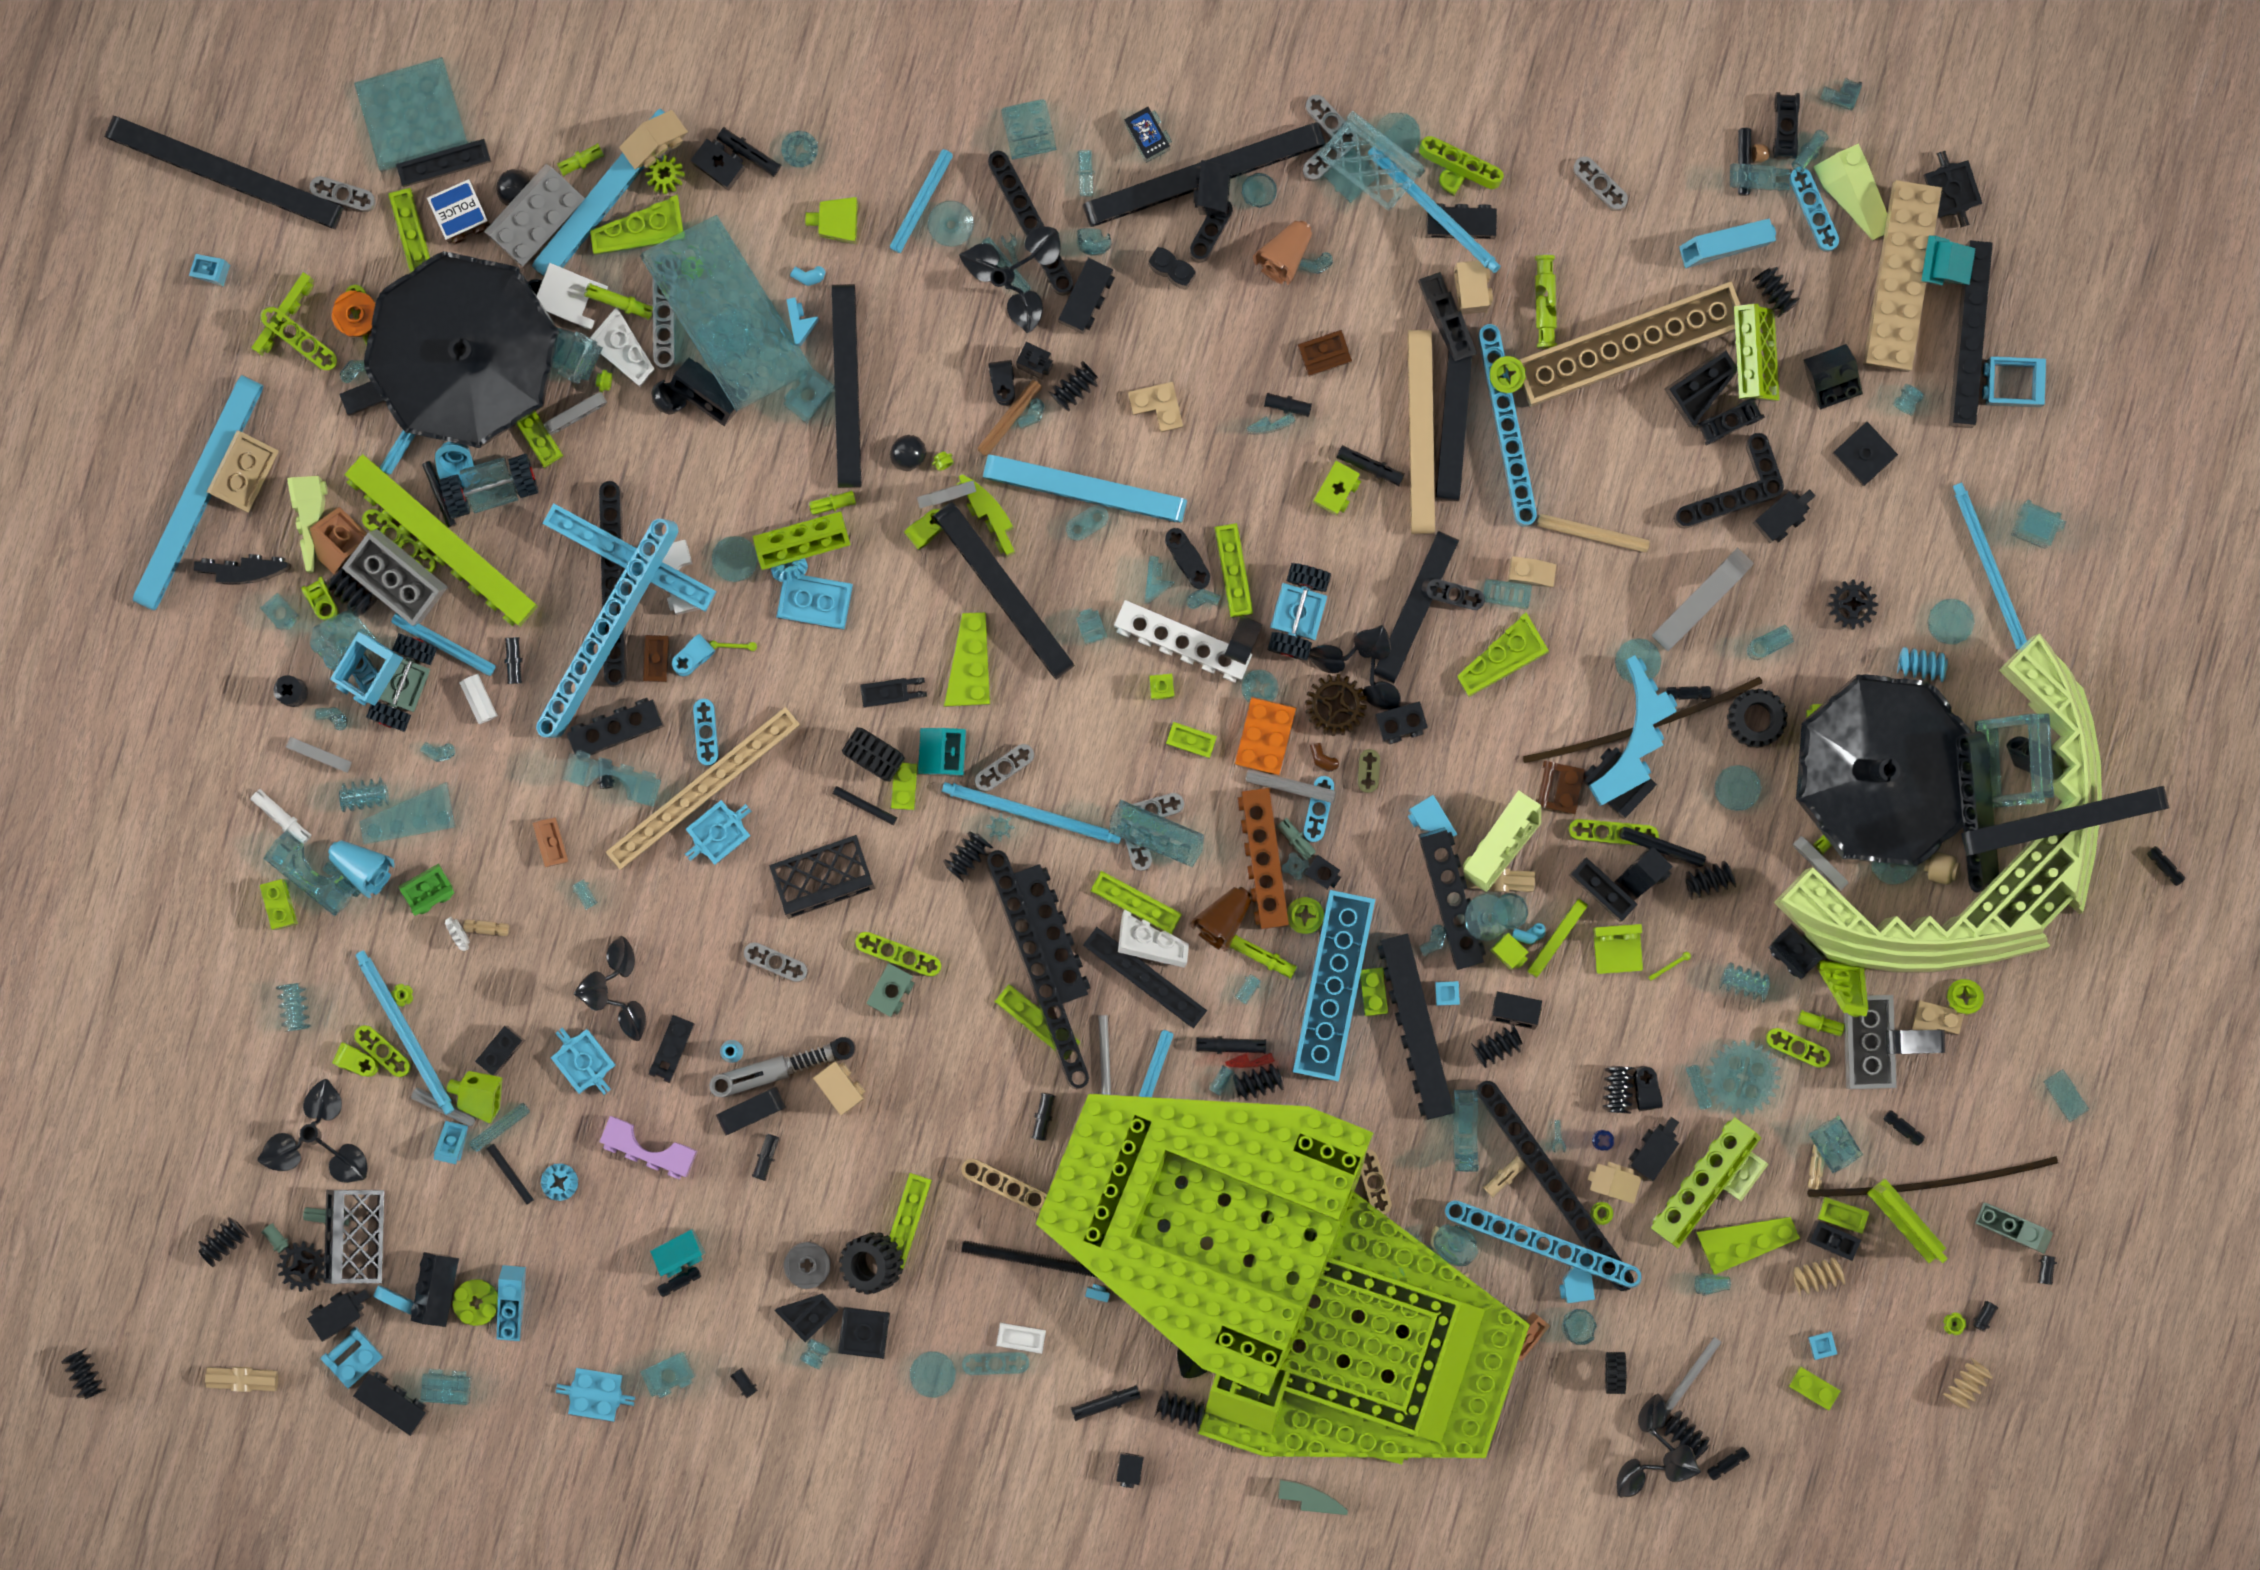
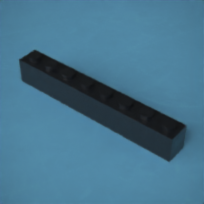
(1970, 339)
(1416, 1026)

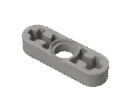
(1601, 174)
(338, 185)
(575, 413)
(1015, 752)
(318, 754)
(1820, 863)
(789, 974)

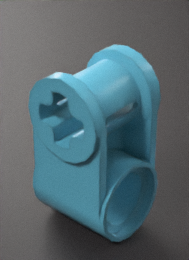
(695, 652)
(365, 674)

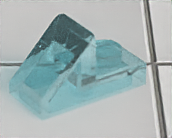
(1155, 587)

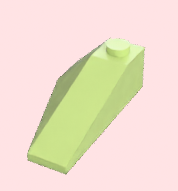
(1852, 185)
(309, 502)

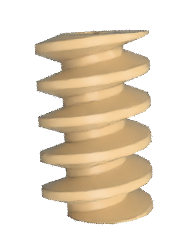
(1818, 1276)
(1968, 1385)

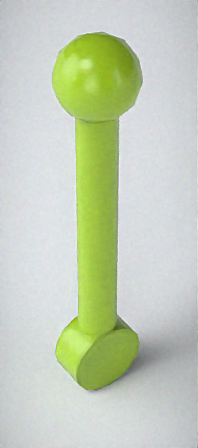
(751, 646)
(1685, 956)

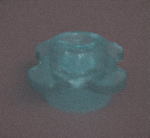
(1294, 859)

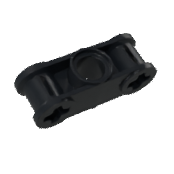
(1786, 111)
(1716, 427)
(1187, 558)

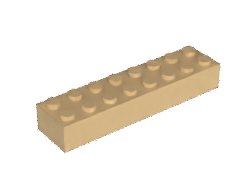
(1899, 284)

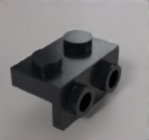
(1795, 951)

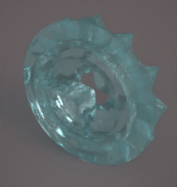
(795, 139)
(1264, 677)

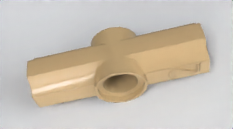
(1512, 881)
(241, 1379)

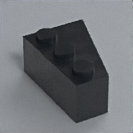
(1699, 387)
(1643, 873)

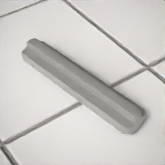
(427, 1099)

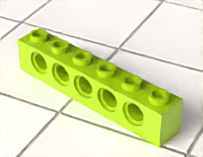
(1705, 1195)

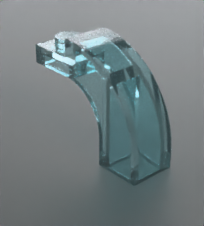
(1465, 1130)

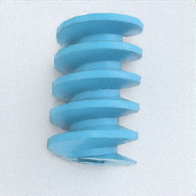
(1922, 663)

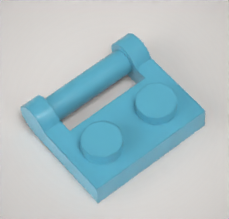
(357, 1363)

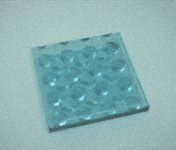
(410, 113)

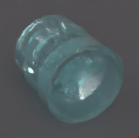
(1908, 399)
(812, 1358)

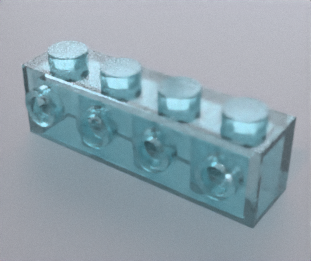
(1156, 833)

